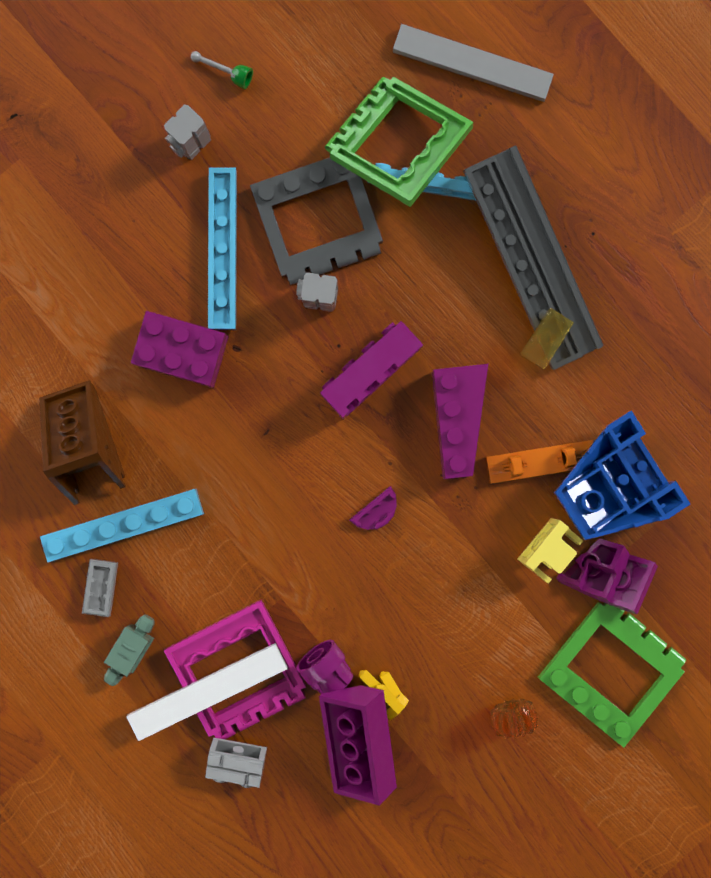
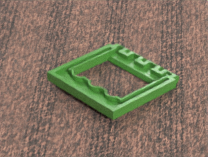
(425, 165)
(591, 702)

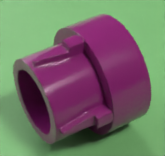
(325, 668)

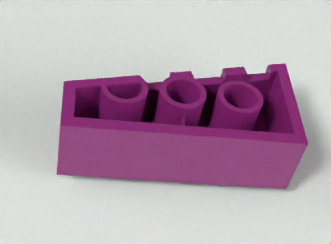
(458, 416)

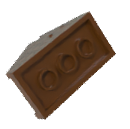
(76, 438)

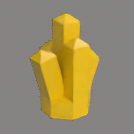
(394, 699)

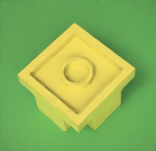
(550, 549)

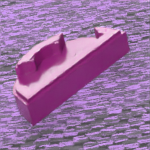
(377, 512)

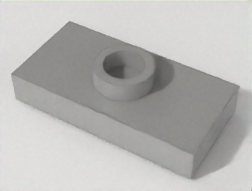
(100, 587)

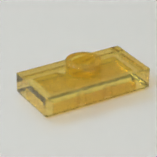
(547, 338)

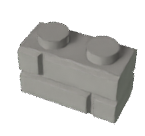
(187, 132)
(318, 291)
(235, 763)

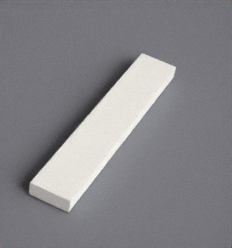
(206, 692)

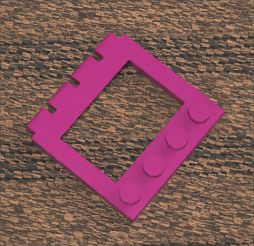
(221, 635)

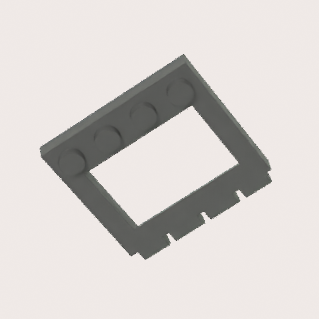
(303, 181)

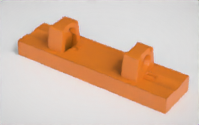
(535, 461)

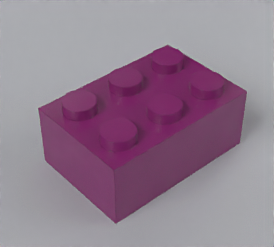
(179, 349)

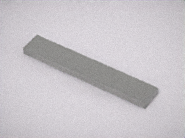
(472, 62)

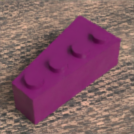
(371, 370)

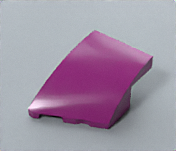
(611, 575)

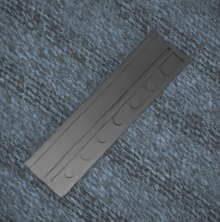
(531, 250)

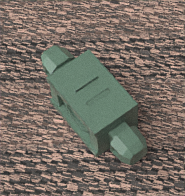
(129, 650)

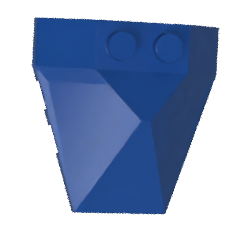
(618, 484)

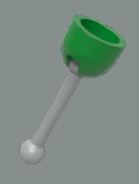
(240, 74)

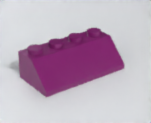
(358, 743)

